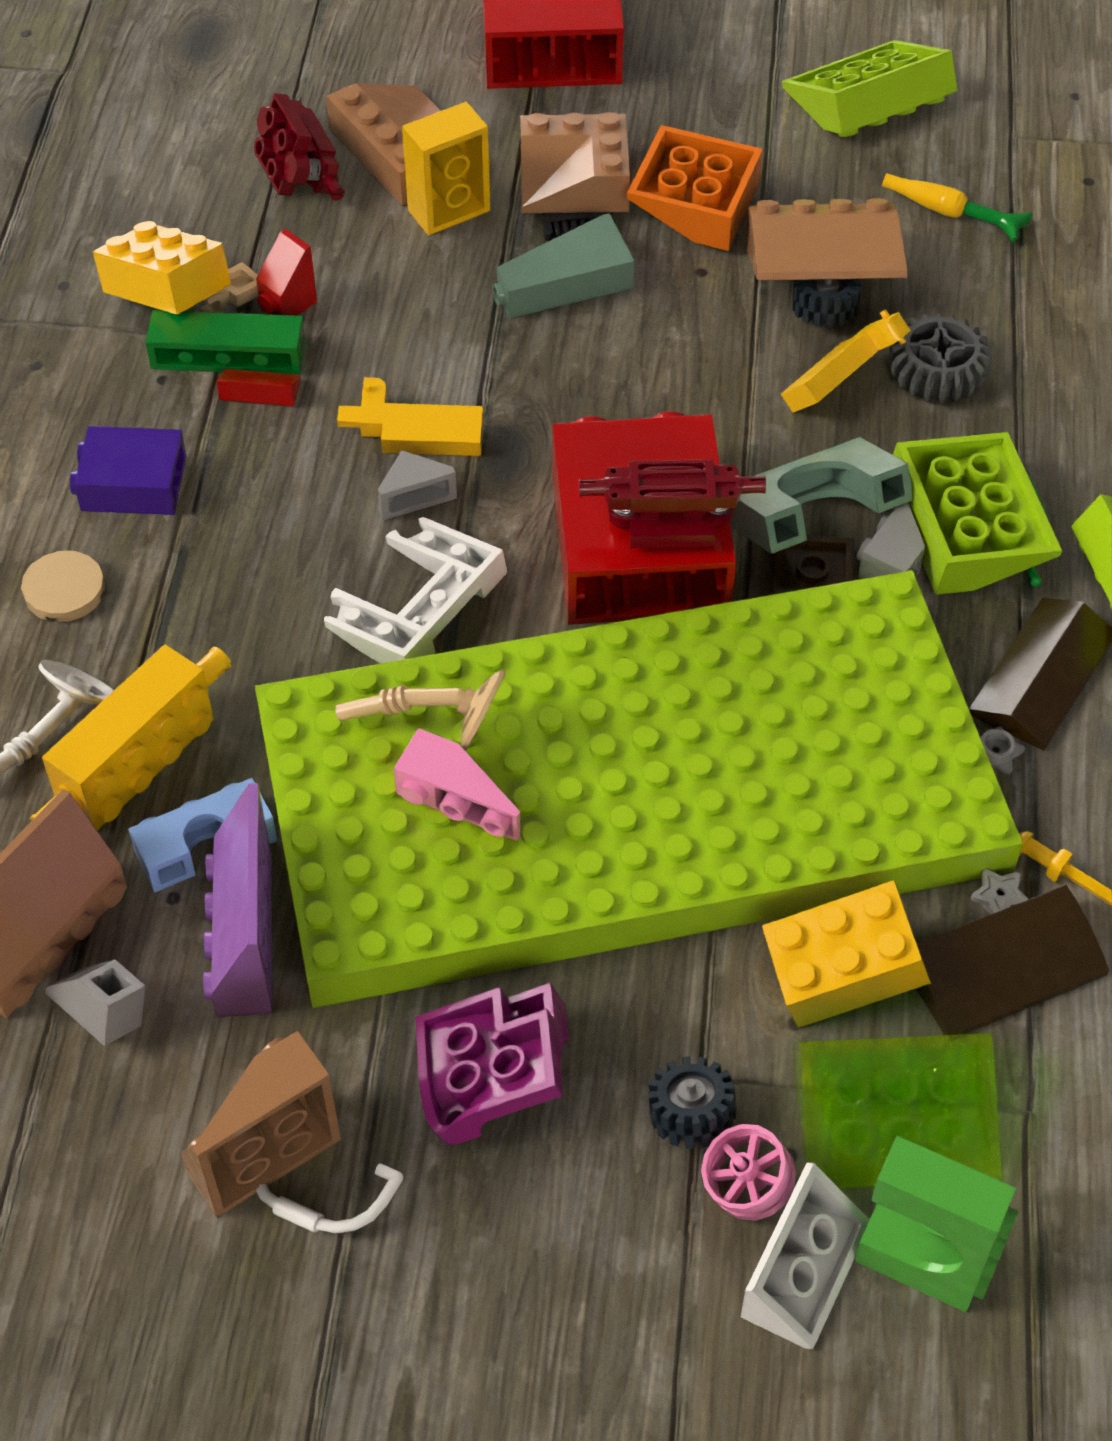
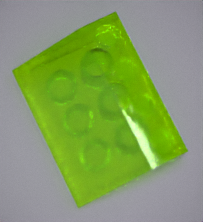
(916, 1087)

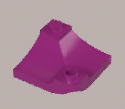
(489, 1058)

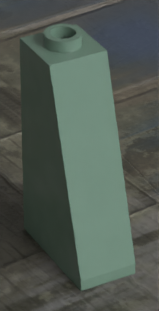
(566, 270)

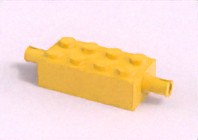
(134, 733)

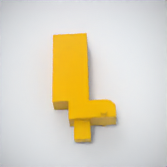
(845, 360)
(414, 427)

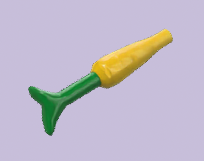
(954, 203)

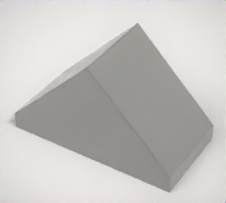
(415, 485)

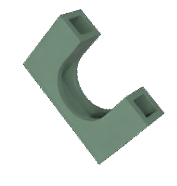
(846, 470)

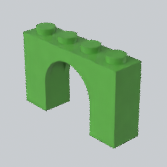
(936, 1224)

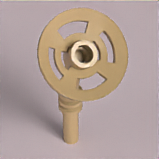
(395, 700)

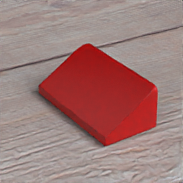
(258, 387)

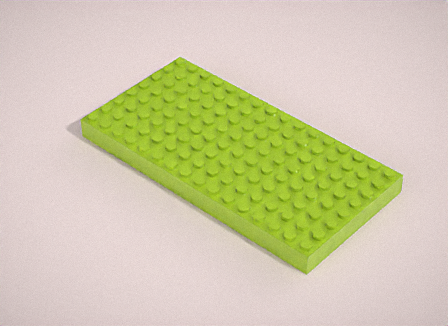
(660, 781)

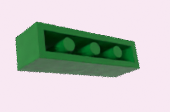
(225, 342)

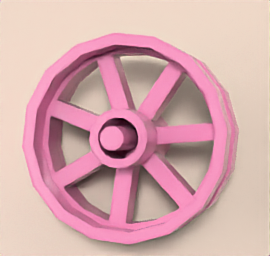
(748, 1172)

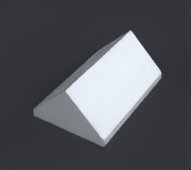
(805, 1260)

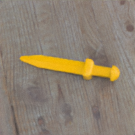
(1059, 865)

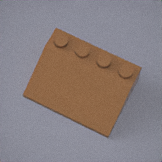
(370, 126)
(825, 240)
(51, 894)

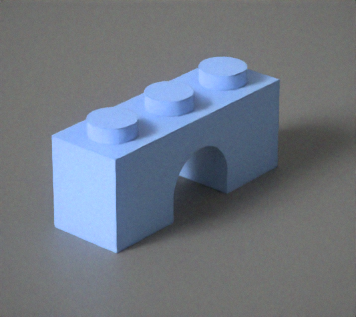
(166, 840)

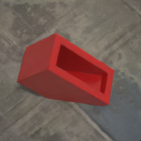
(287, 277)

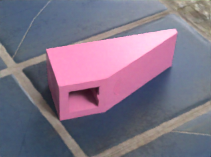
(449, 780)

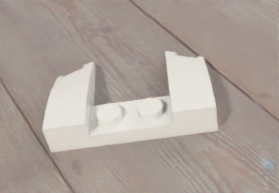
(461, 570)

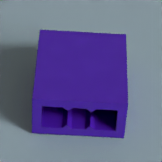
(129, 470)

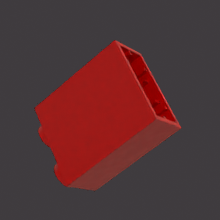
(553, 43)
(599, 568)

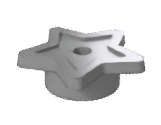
(1006, 744)
(993, 882)

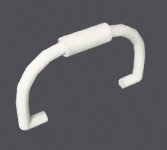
(315, 1221)

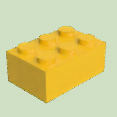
(447, 168)
(162, 267)
(845, 954)

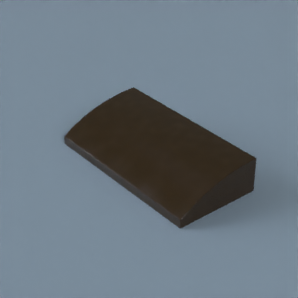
(1009, 962)

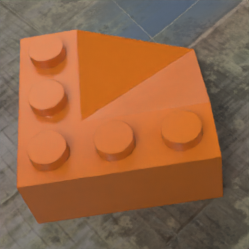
(697, 184)

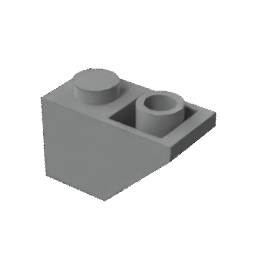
(894, 546)
(101, 999)

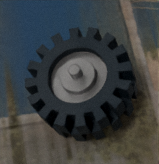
(826, 300)
(691, 1102)

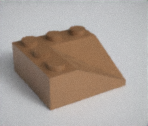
(574, 163)
(266, 1126)

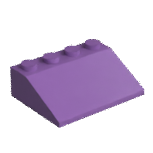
(240, 912)

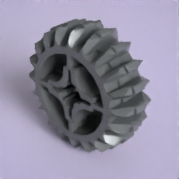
(941, 358)

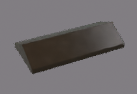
(1044, 671)

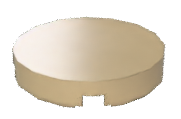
(63, 586)

